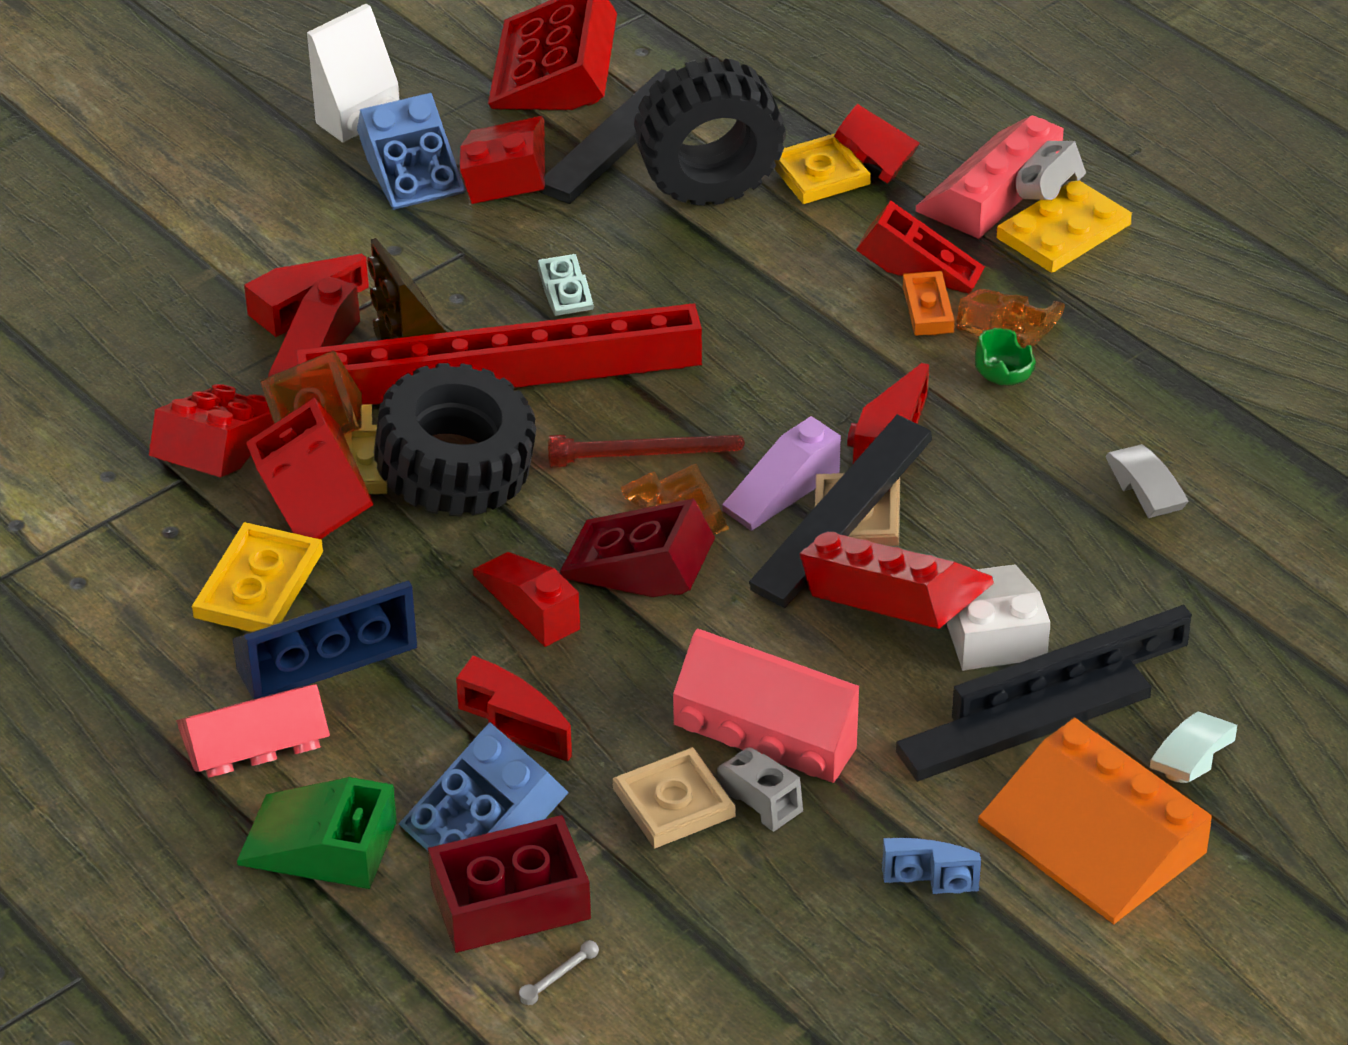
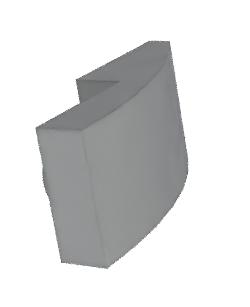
(1149, 478)

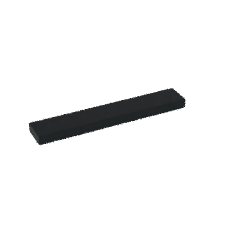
(597, 150)
(842, 506)
(1134, 641)
(1022, 719)

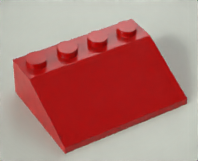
(554, 56)

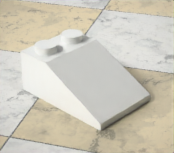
(349, 71)
(1002, 623)

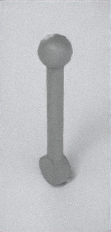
(529, 993)

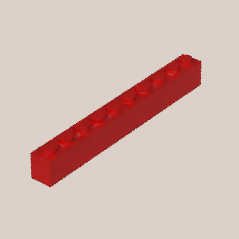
(533, 351)

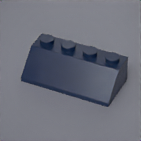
(327, 641)

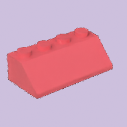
(985, 184)
(767, 705)

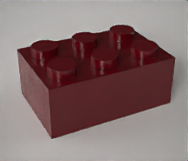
(509, 883)

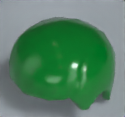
(1002, 358)

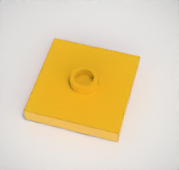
(821, 169)

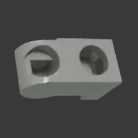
(1047, 171)
(763, 786)

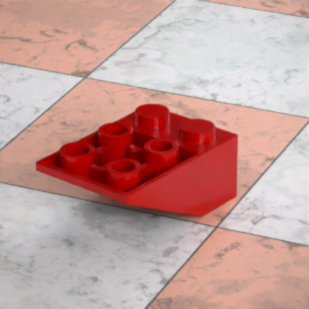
(209, 429)
(310, 471)

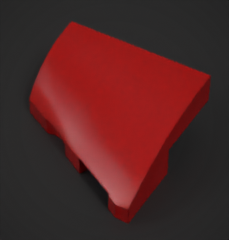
(876, 141)

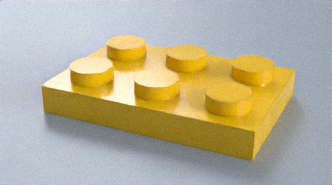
(1064, 227)
(257, 578)

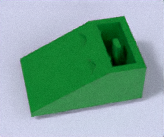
(323, 831)

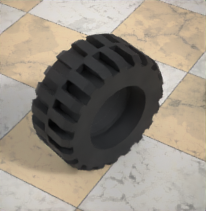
(695, 97)
(448, 474)

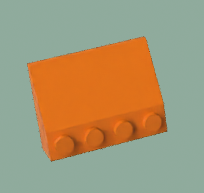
(1097, 821)

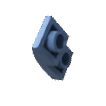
(944, 864)

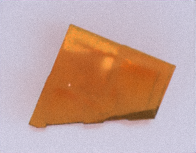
(992, 309)
(677, 487)

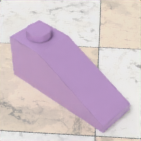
(785, 473)

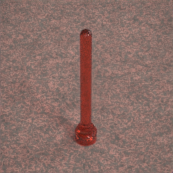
(565, 450)

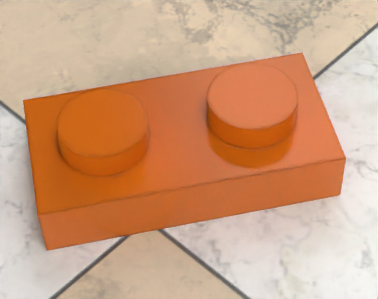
(928, 303)

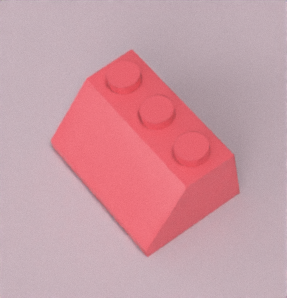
(254, 730)

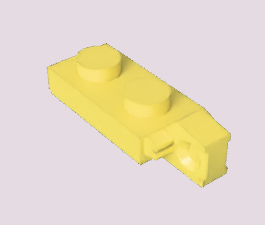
(362, 448)

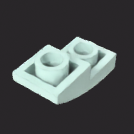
(565, 285)
(1191, 747)

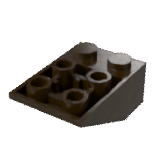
(398, 300)

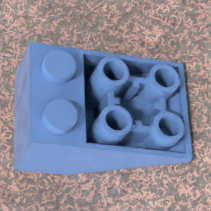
(409, 151)
(484, 792)

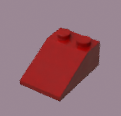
(504, 160)

